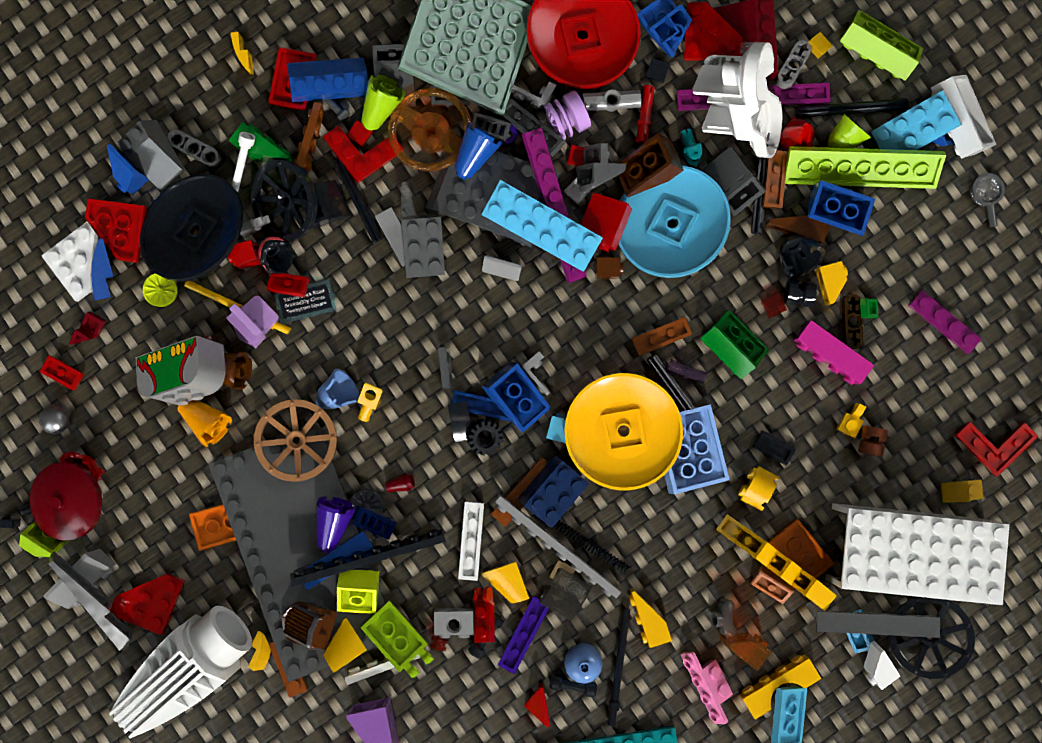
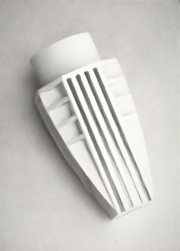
(183, 670)

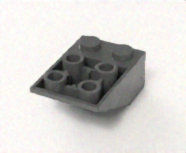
(386, 62)
(735, 180)

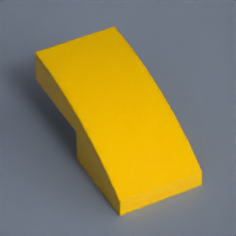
(243, 55)

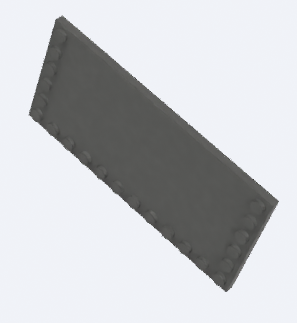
(278, 535)

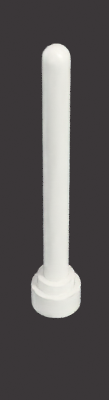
(246, 141)

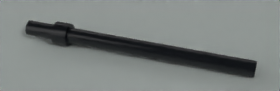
(614, 703)

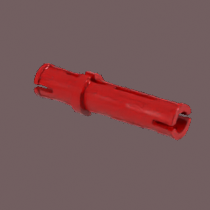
(645, 114)

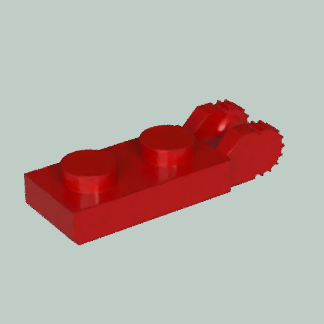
(484, 615)

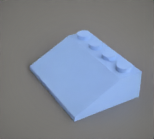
(700, 456)

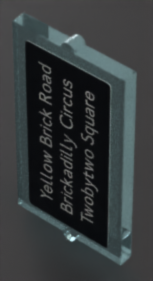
(317, 301)

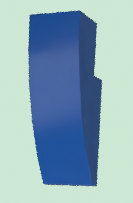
(100, 272)

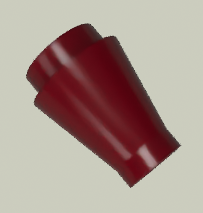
(403, 482)

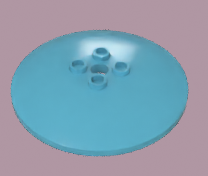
(697, 239)

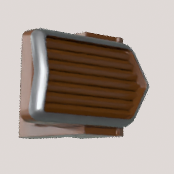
(308, 625)

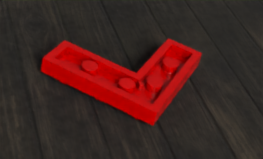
(359, 165)
(1000, 457)

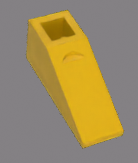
(654, 626)

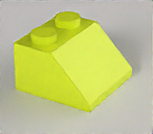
(358, 591)

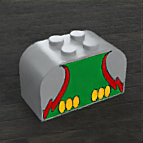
(181, 371)

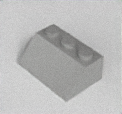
(92, 567)

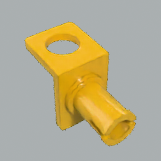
(368, 401)

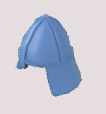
(337, 391)

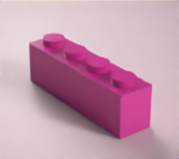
(833, 352)

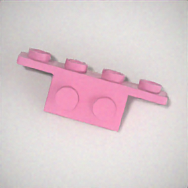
(710, 685)

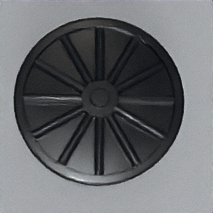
(368, 499)

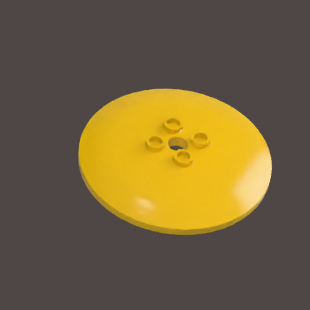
(616, 459)

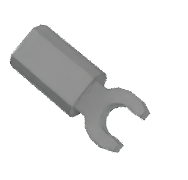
(254, 225)

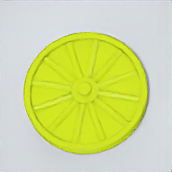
(159, 291)

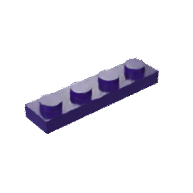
(523, 635)

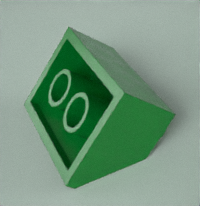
(734, 344)

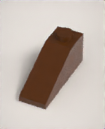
(800, 225)

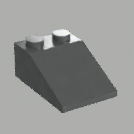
(151, 152)

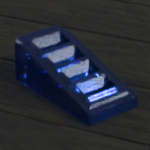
(388, 530)

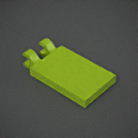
(397, 639)

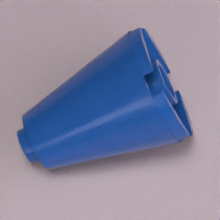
(474, 151)

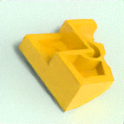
(508, 582)
(343, 647)

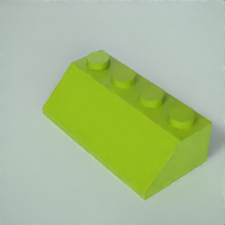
(881, 45)

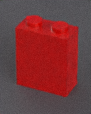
(607, 219)

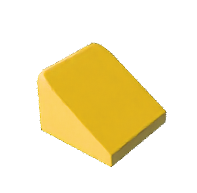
(819, 45)

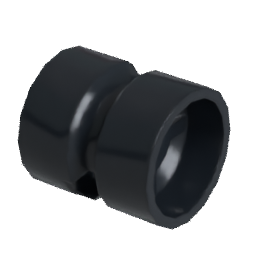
(800, 293)

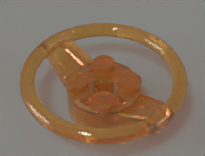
(422, 124)

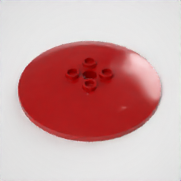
(589, 62)

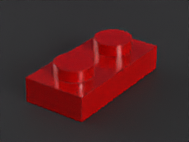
(288, 284)
(61, 372)

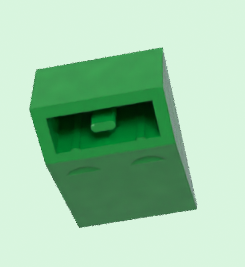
(263, 149)

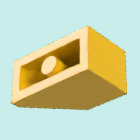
(831, 281)

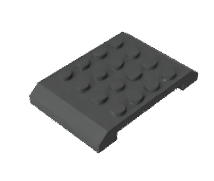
(468, 198)

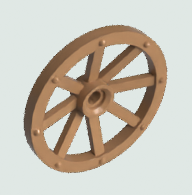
(259, 444)

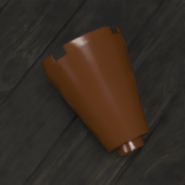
(238, 369)

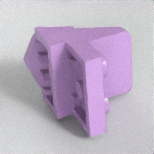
(252, 320)

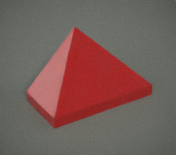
(538, 706)

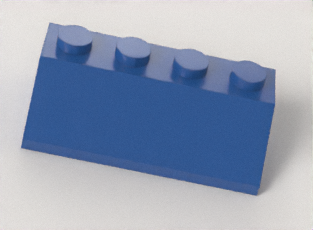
(327, 79)

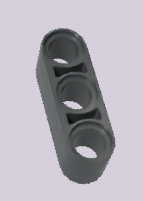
(189, 142)

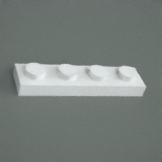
(471, 541)
(373, 667)

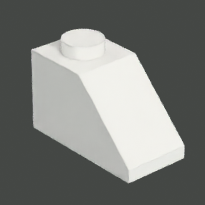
(879, 667)

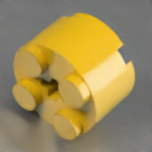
(758, 488)

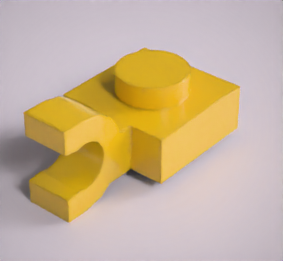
(850, 423)

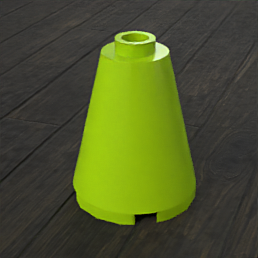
(380, 101)

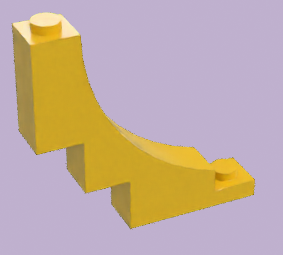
(776, 562)

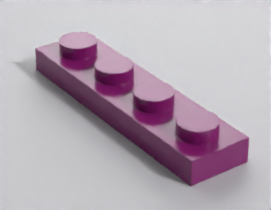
(944, 322)

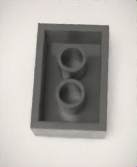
(423, 245)

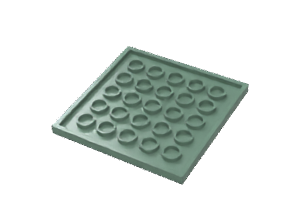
(468, 48)

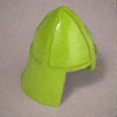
(846, 134)

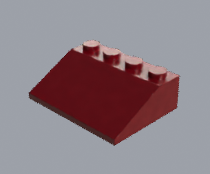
(754, 22)

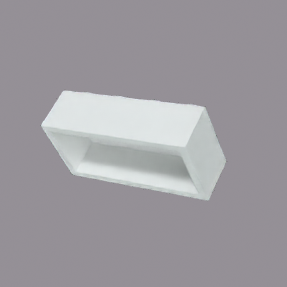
(974, 132)

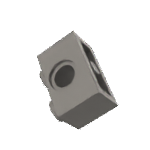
(463, 615)

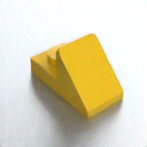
(962, 491)

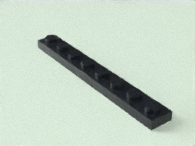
(361, 558)

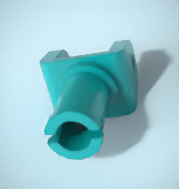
(692, 150)

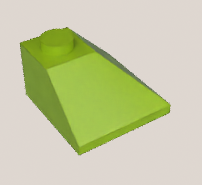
(38, 542)

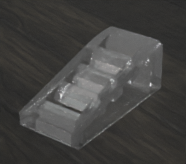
(407, 204)

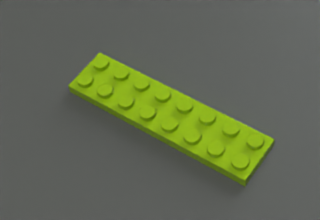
(864, 167)

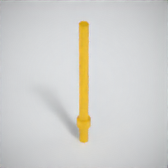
(227, 302)

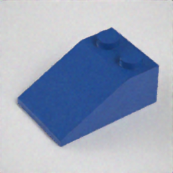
(516, 396)

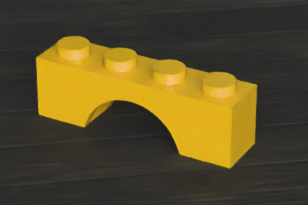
(758, 697)

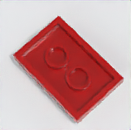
(280, 90)

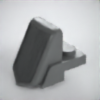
(596, 167)

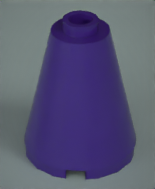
(332, 521)

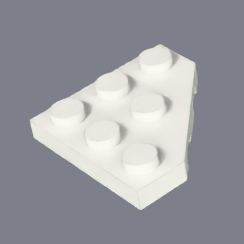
(72, 260)

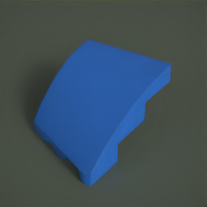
(665, 24)

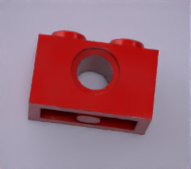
(245, 255)

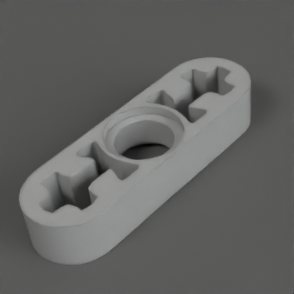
(794, 72)

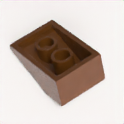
(650, 165)

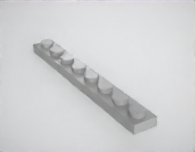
(562, 551)

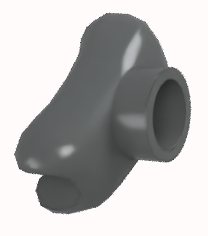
(724, 618)

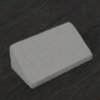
(501, 268)

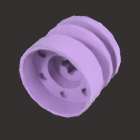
(569, 115)

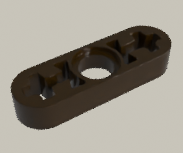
(859, 327)

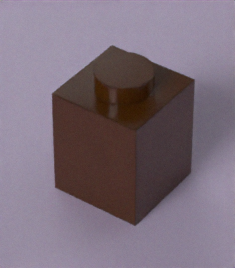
(608, 268)

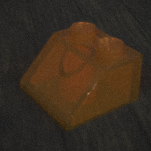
(748, 647)

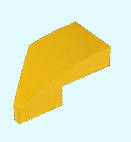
(261, 654)

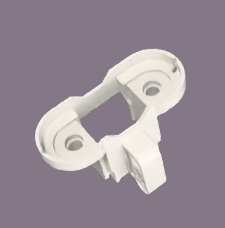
(741, 98)

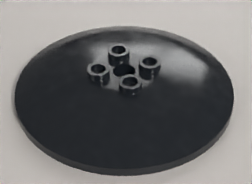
(170, 224)

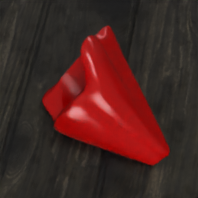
(798, 134)

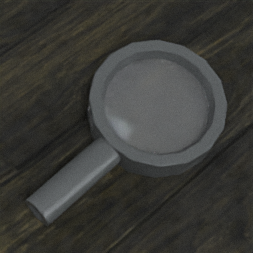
(987, 191)

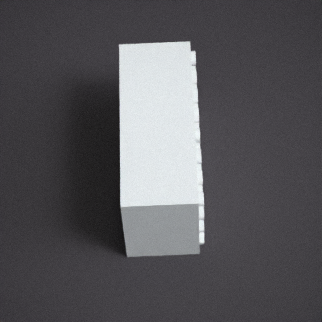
(923, 554)

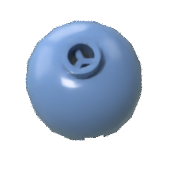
(581, 655)

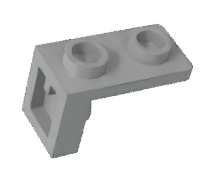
(546, 94)
(534, 363)

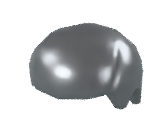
(54, 418)

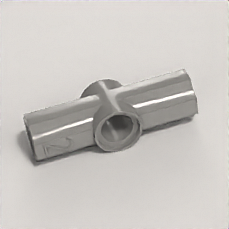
(624, 100)

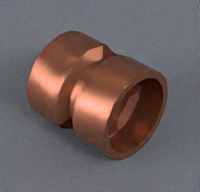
(872, 448)

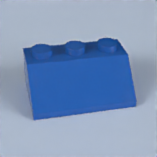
(840, 207)

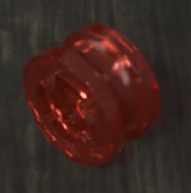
(438, 643)

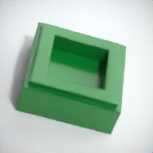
(869, 308)

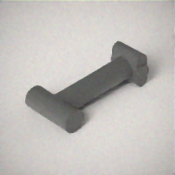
(342, 114)

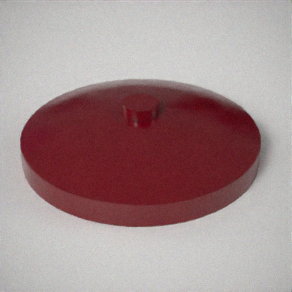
(66, 500)

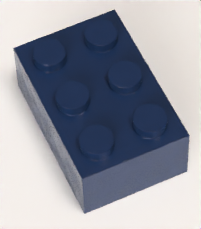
(553, 491)

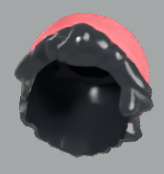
(275, 255)

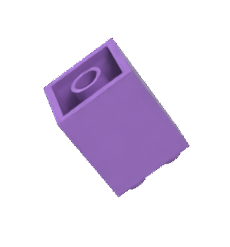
(374, 721)

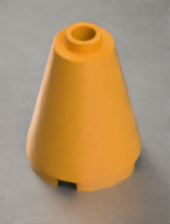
(205, 421)

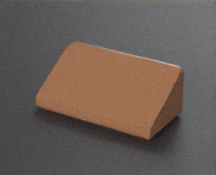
(772, 584)

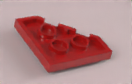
(709, 34)
(118, 226)
(150, 603)

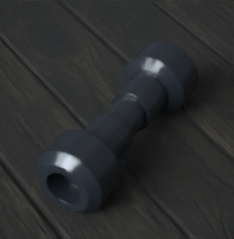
(477, 649)
(558, 683)

